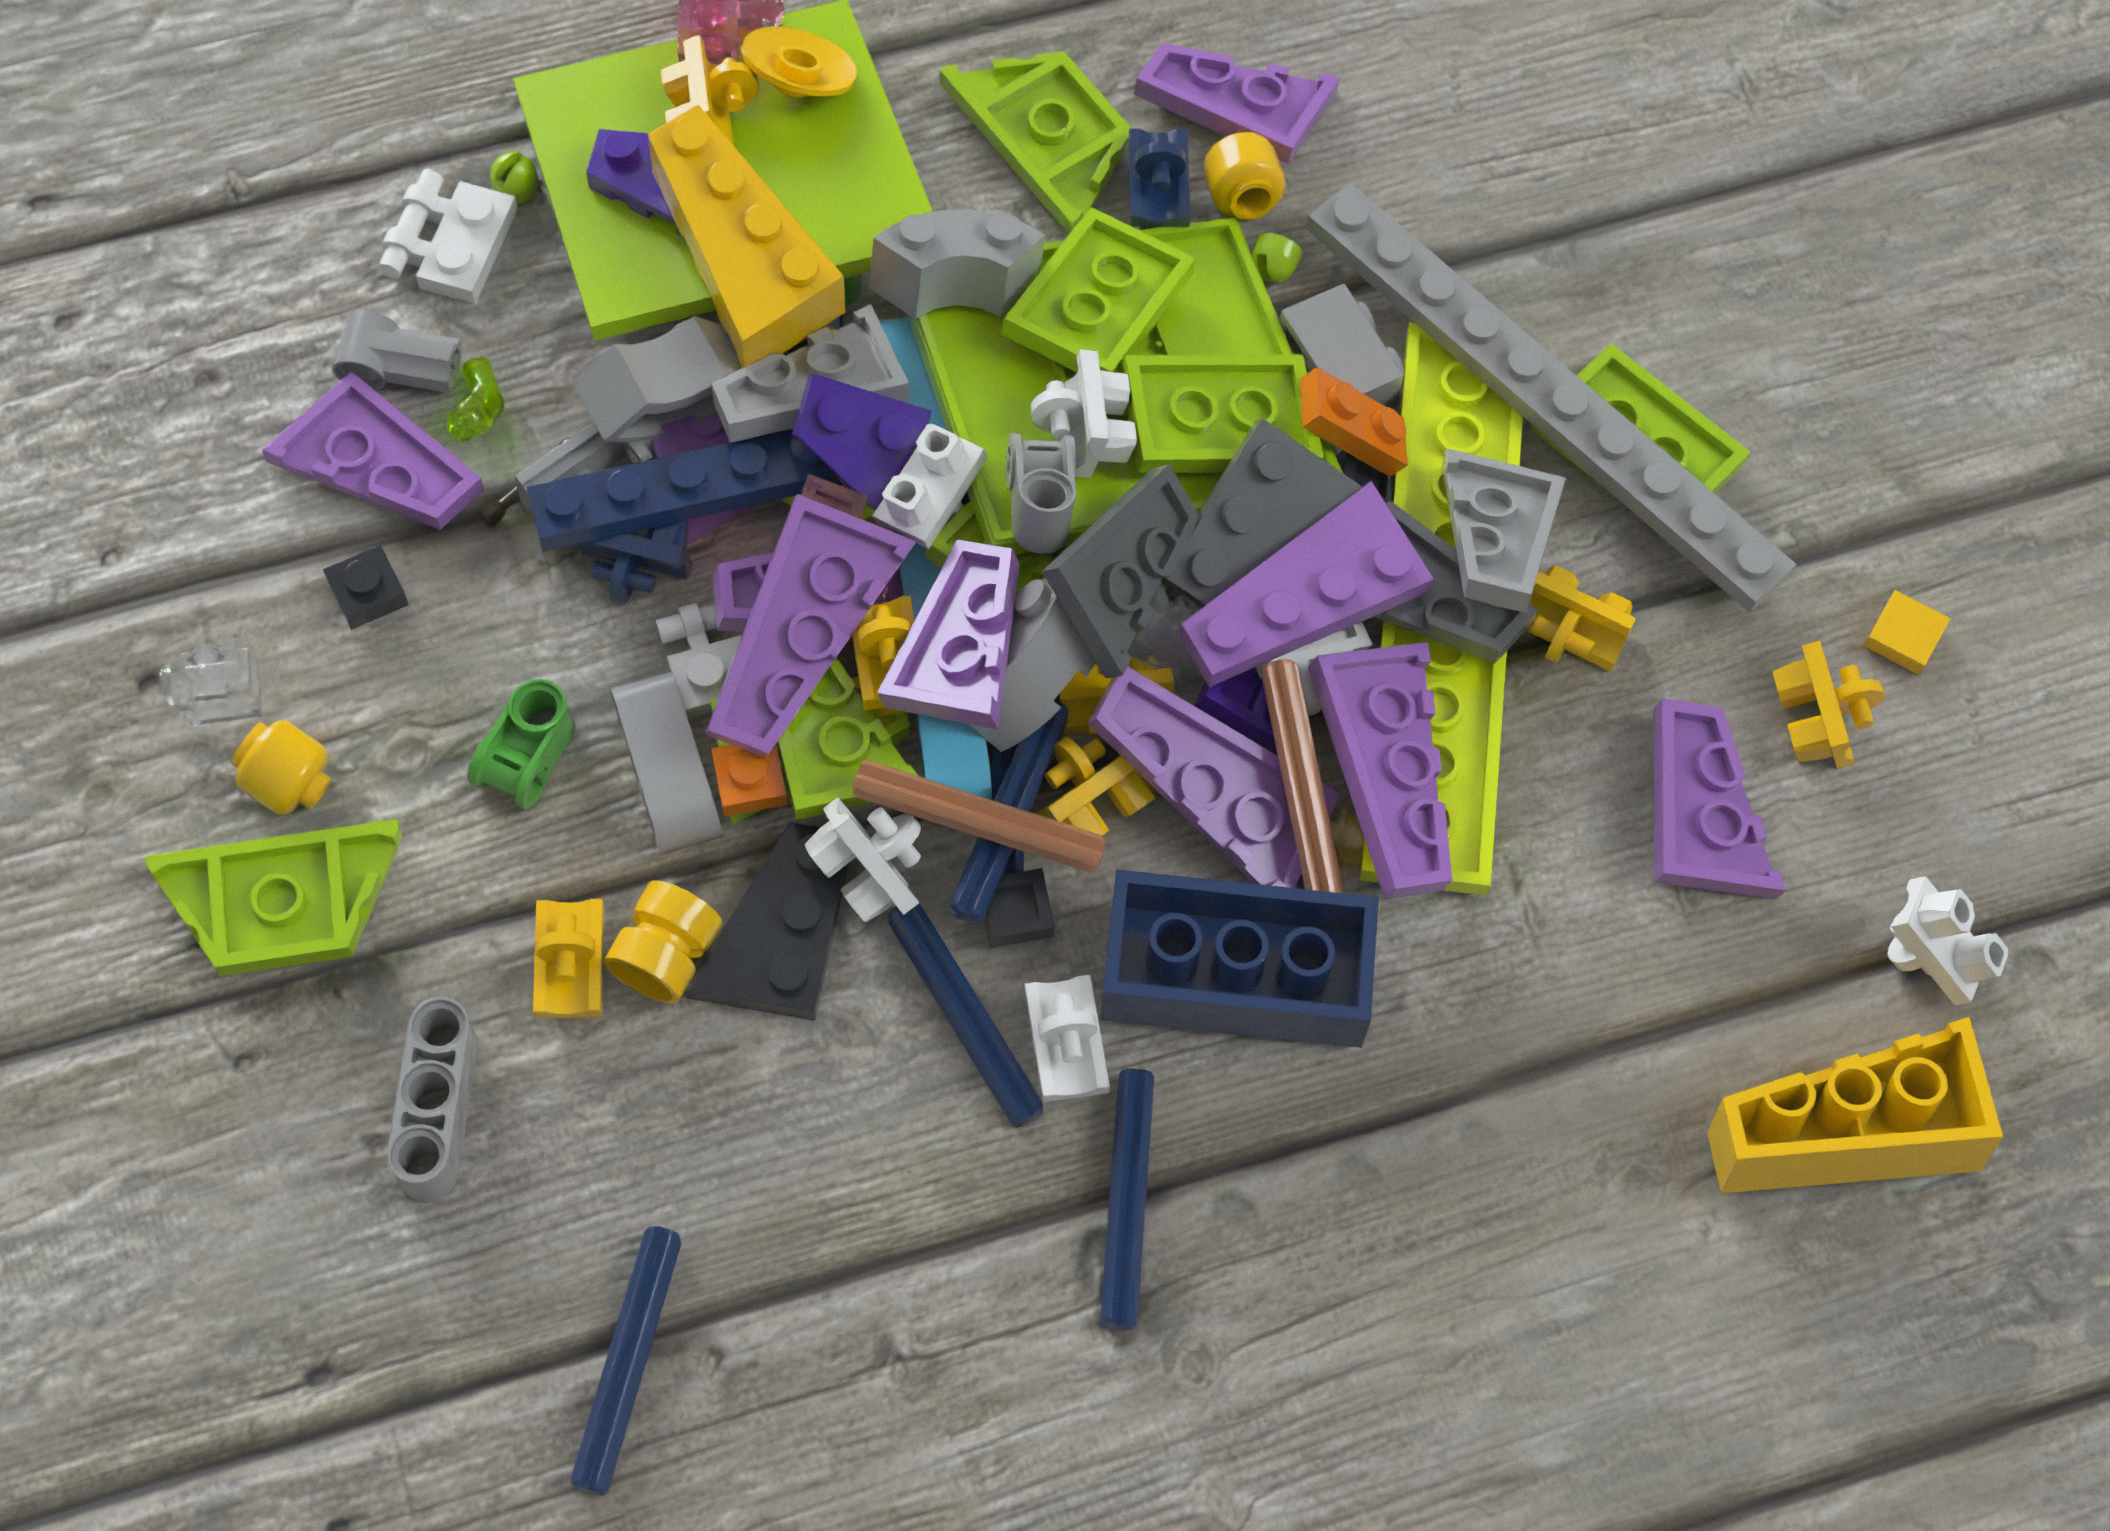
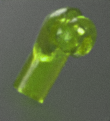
(480, 406)

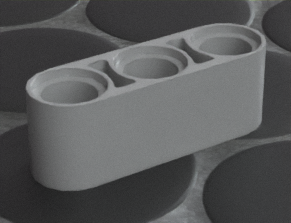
(666, 763)
(428, 1069)

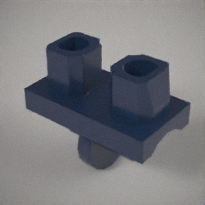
(1158, 179)
(659, 552)

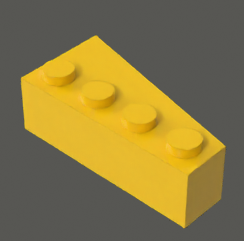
(747, 247)
(1863, 1119)

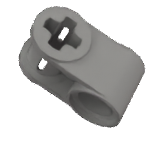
(1041, 491)

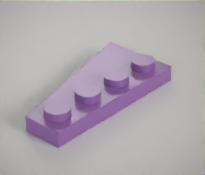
(1314, 586)
(808, 606)
(1384, 743)
(1208, 773)

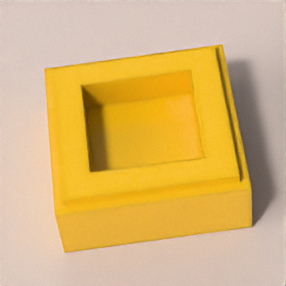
(1907, 632)

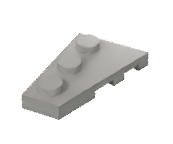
(770, 391)
(1499, 525)

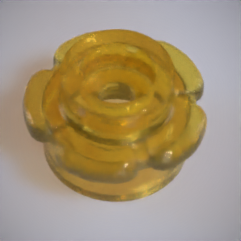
(1347, 839)

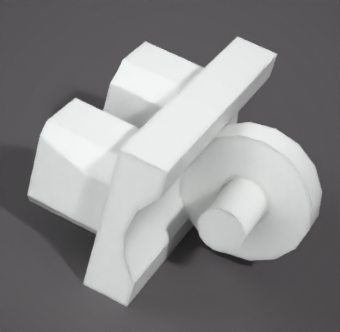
(1081, 411)
(930, 485)
(881, 882)
(1937, 938)
(1066, 1039)

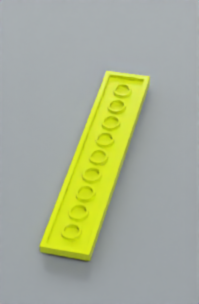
(1455, 411)

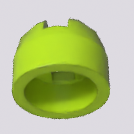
(522, 176)
(1276, 257)

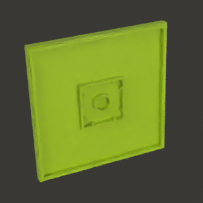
(825, 158)
(989, 380)

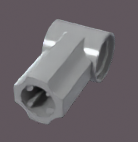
(384, 353)

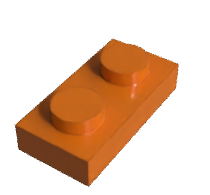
(1353, 422)

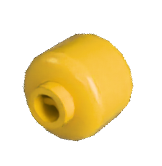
(1244, 176)
(281, 767)

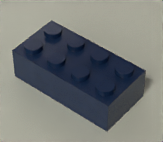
(1240, 958)

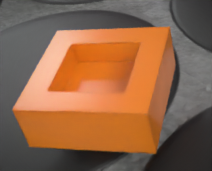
(748, 780)

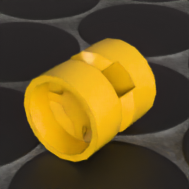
(659, 950)

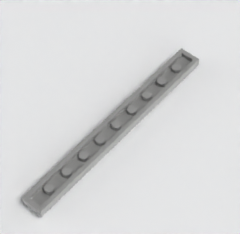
(1551, 398)

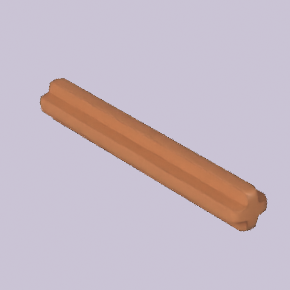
(1301, 776)
(979, 816)

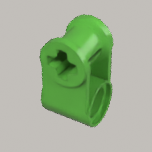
(519, 754)

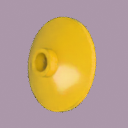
(798, 62)

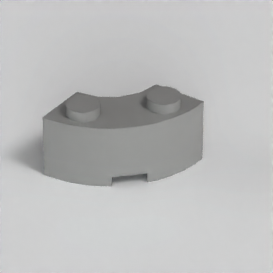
(955, 260)
(656, 381)
(1040, 663)

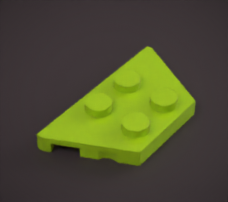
(1046, 127)
(279, 895)

